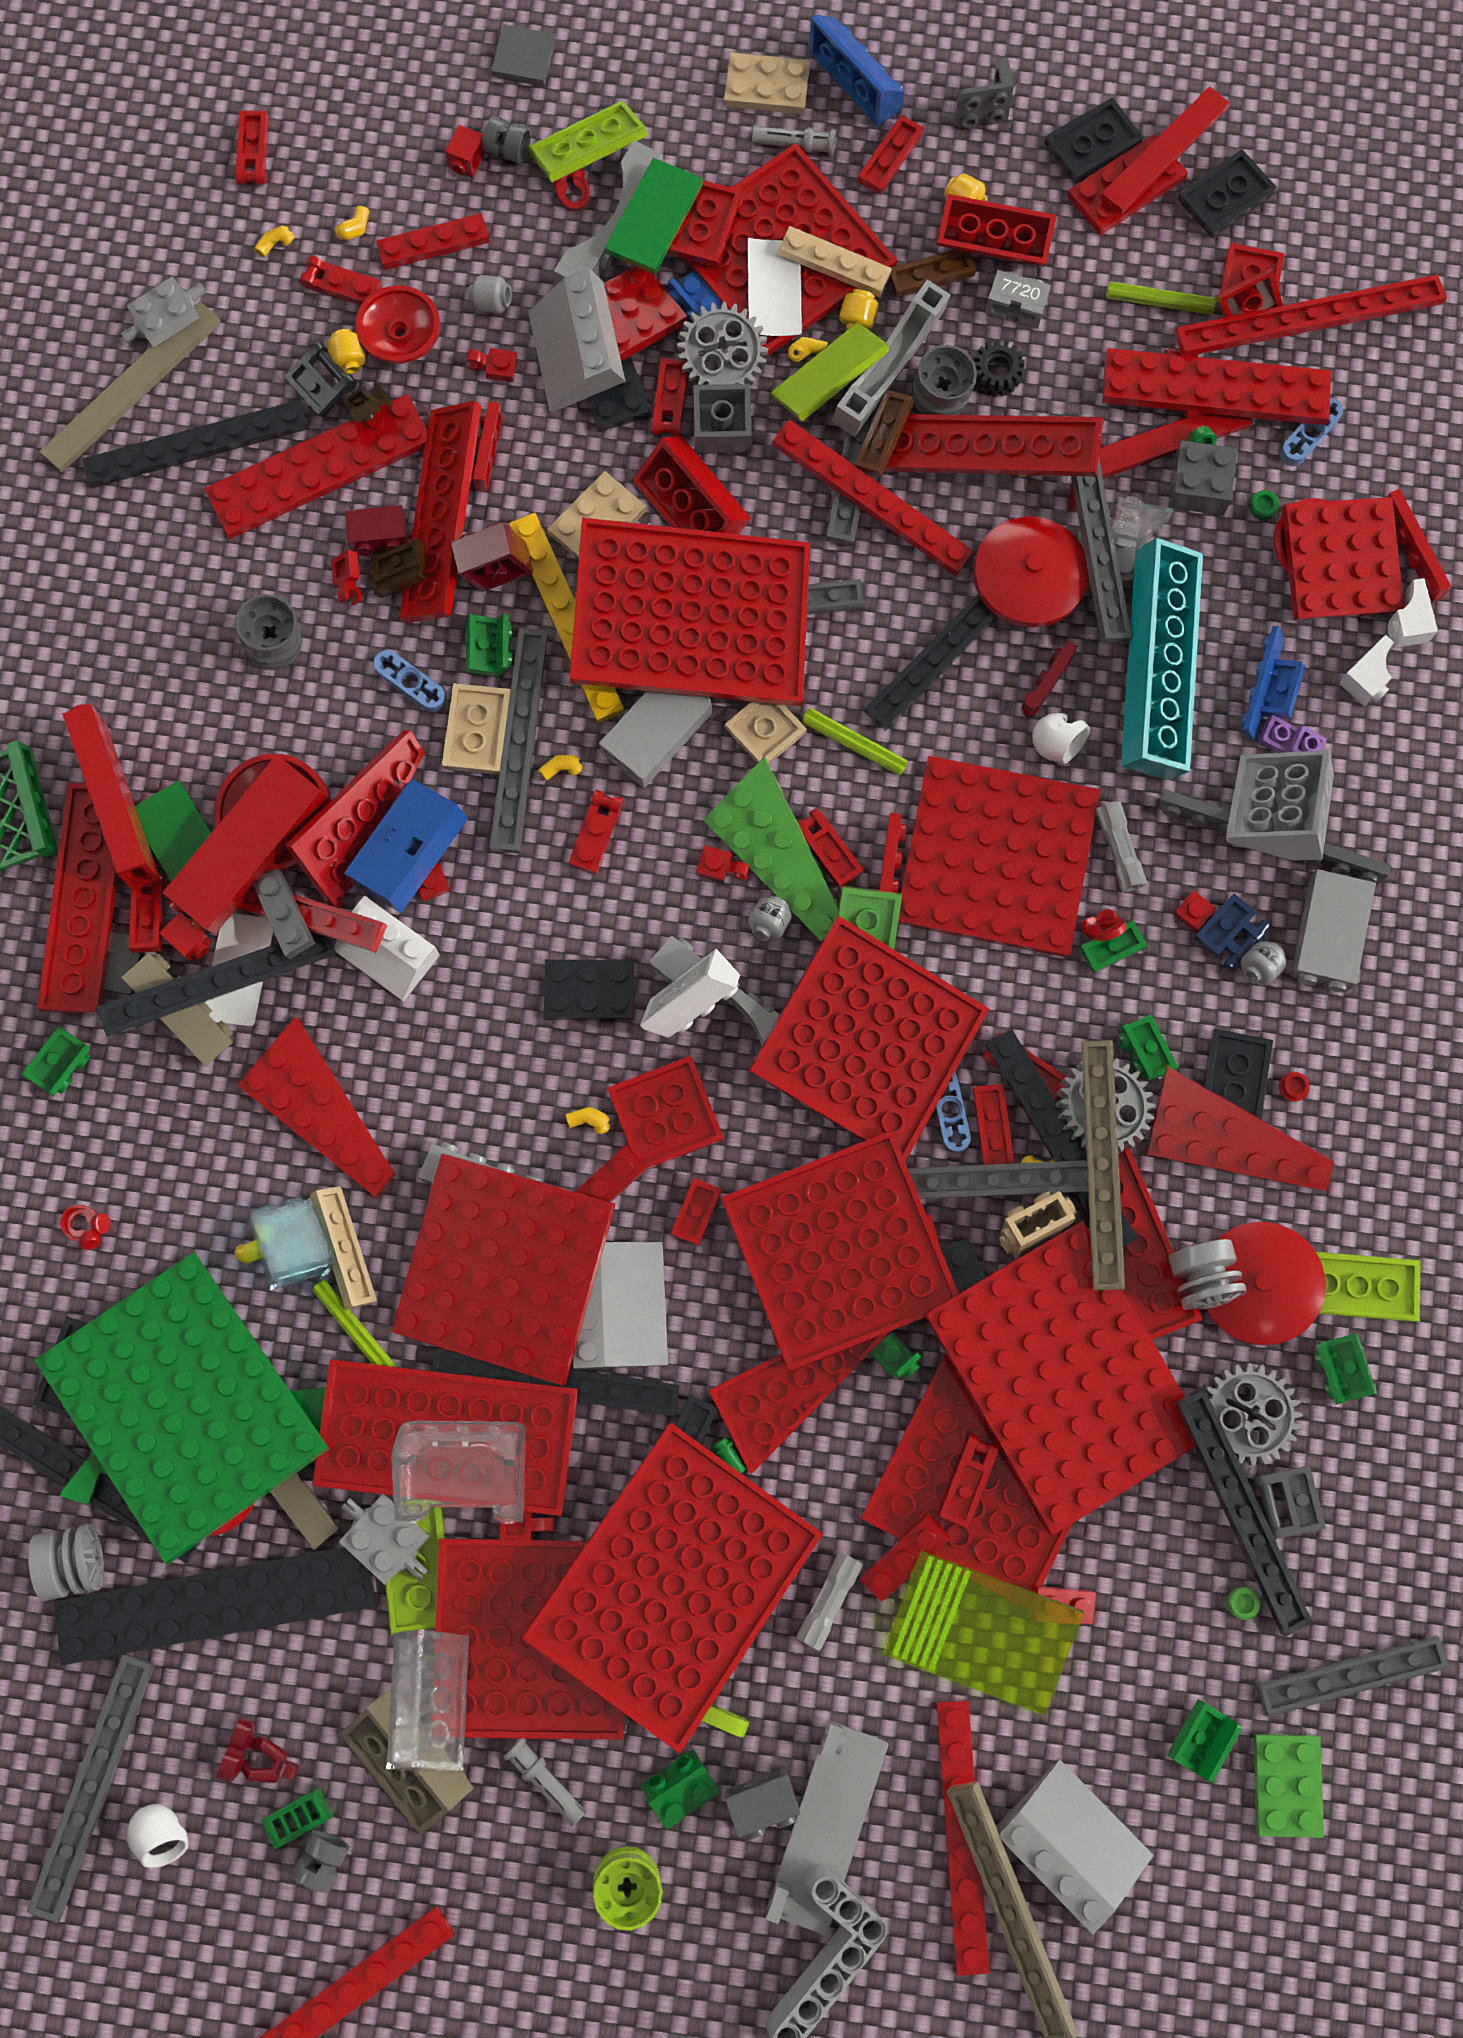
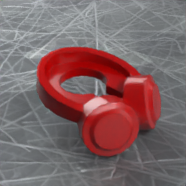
(579, 181)
(1105, 919)
(99, 1225)

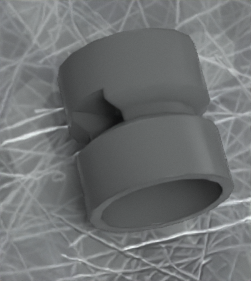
(505, 139)
(322, 1849)

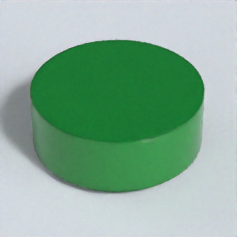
(1202, 435)
(1264, 505)

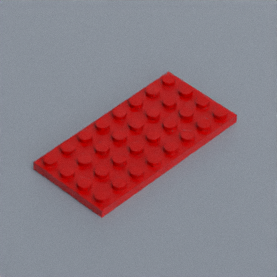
(372, 1401)

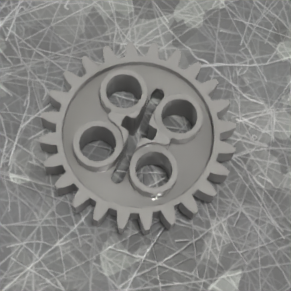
(715, 324)
(1130, 1100)
(1262, 1389)

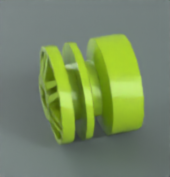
(630, 1907)

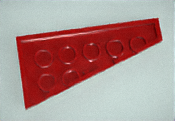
(344, 825)
(306, 1096)
(1215, 1133)
(772, 1402)

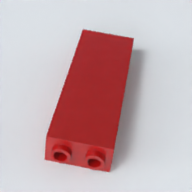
(111, 796)
(244, 845)

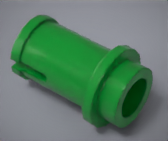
(726, 1452)

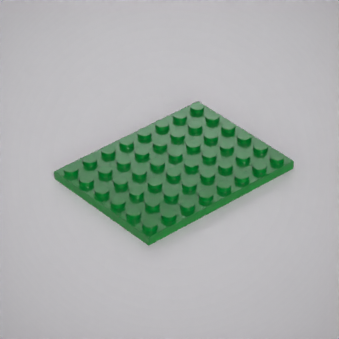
(181, 1407)

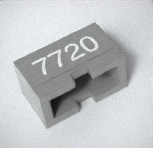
(1018, 298)

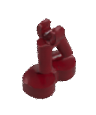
(235, 1760)

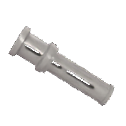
(807, 140)
(534, 1770)

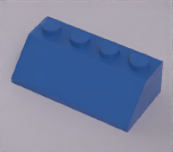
(854, 69)

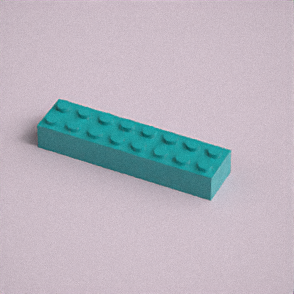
(1162, 660)

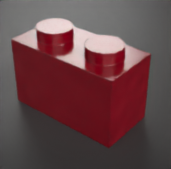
(376, 529)

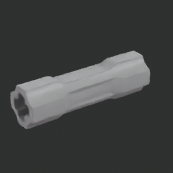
(1114, 826)
(820, 1619)

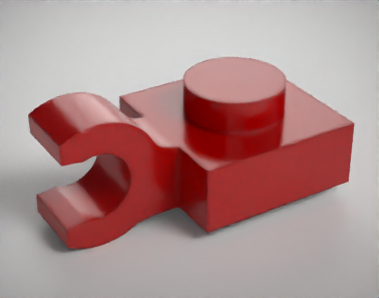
(498, 363)
(344, 574)
(717, 864)
(525, 1529)

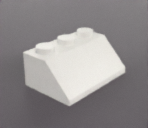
(400, 958)
(691, 996)

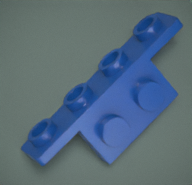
(1275, 686)

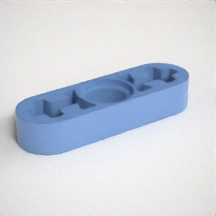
(1309, 443)
(414, 693)
(963, 1130)

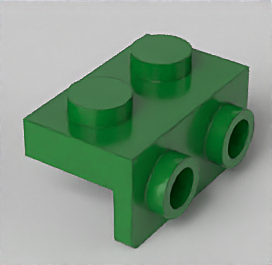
(488, 644)
(1146, 1048)
(56, 1061)
(1345, 1369)
(1205, 1741)
(679, 1789)

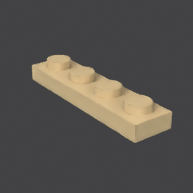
(834, 261)
(344, 1246)

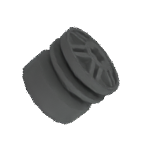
(943, 381)
(264, 618)

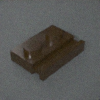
(365, 403)
(398, 568)

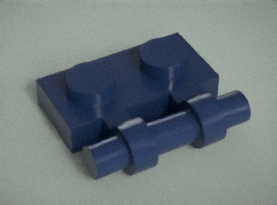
(1225, 925)

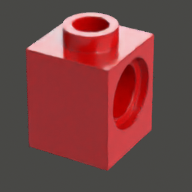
(465, 151)
(186, 938)

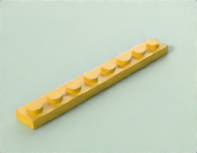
(561, 607)

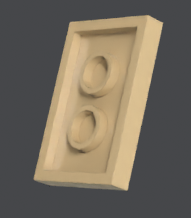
(767, 83)
(601, 500)
(476, 729)

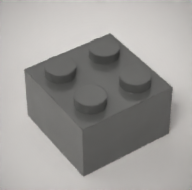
(722, 418)
(1202, 478)
(762, 1804)

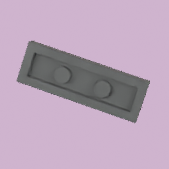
(283, 913)

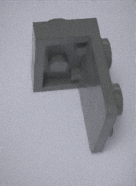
(987, 102)

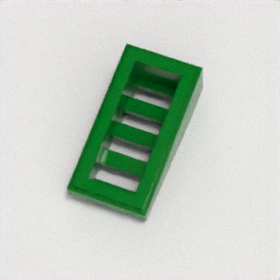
(321, 1808)

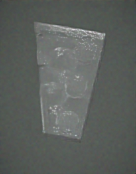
(1137, 521)

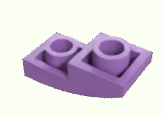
(1286, 738)

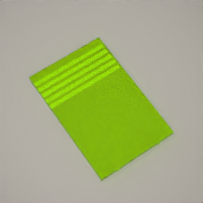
(983, 1632)

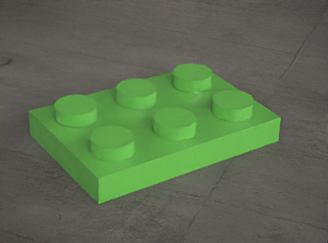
(872, 912)
(1288, 1785)

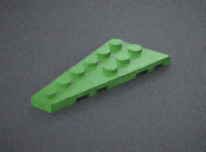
(767, 837)

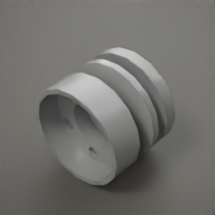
(1207, 1275)
(66, 1562)

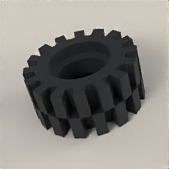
(1002, 354)

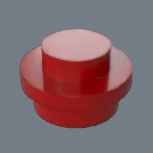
(1294, 1087)

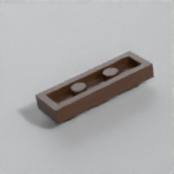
(938, 269)
(884, 433)

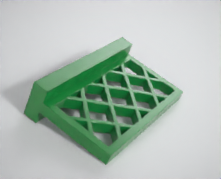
(33, 807)

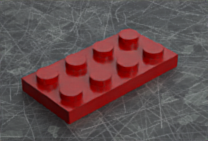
(1088, 192)

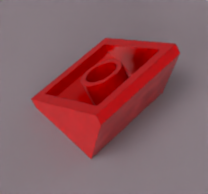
(1250, 295)

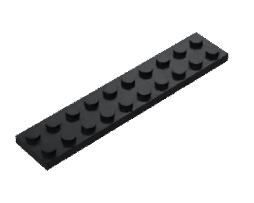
(212, 1604)

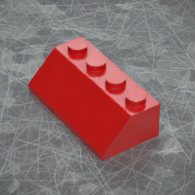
(996, 230)
(688, 490)

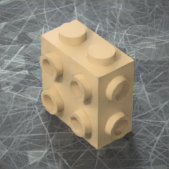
(1036, 1224)

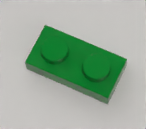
(1106, 953)

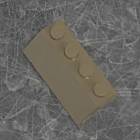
(418, 1794)

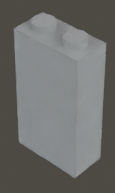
(654, 733)
(1332, 930)

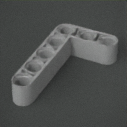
(830, 1958)

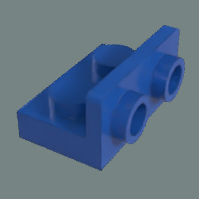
(692, 293)

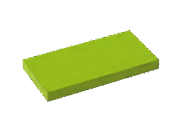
(587, 141)
(830, 371)
(1371, 1287)
(414, 1601)

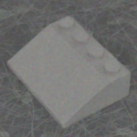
(575, 340)
(1282, 804)
(625, 1310)
(1074, 1845)

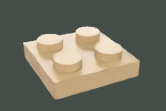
(765, 730)

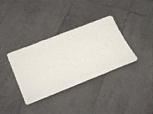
(773, 289)
(237, 938)

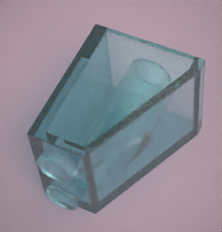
(290, 1243)

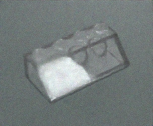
(428, 1701)

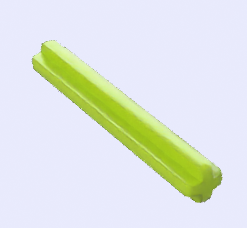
(1161, 298)
(855, 741)
(351, 1324)

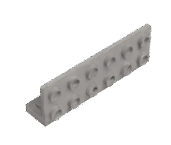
(828, 1822)

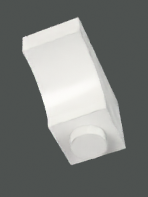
(1416, 621)
(1369, 676)

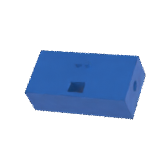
(406, 845)

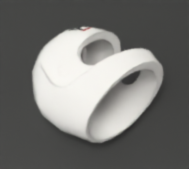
(1054, 736)
(151, 1828)

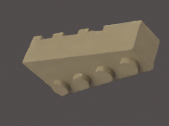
(193, 1025)

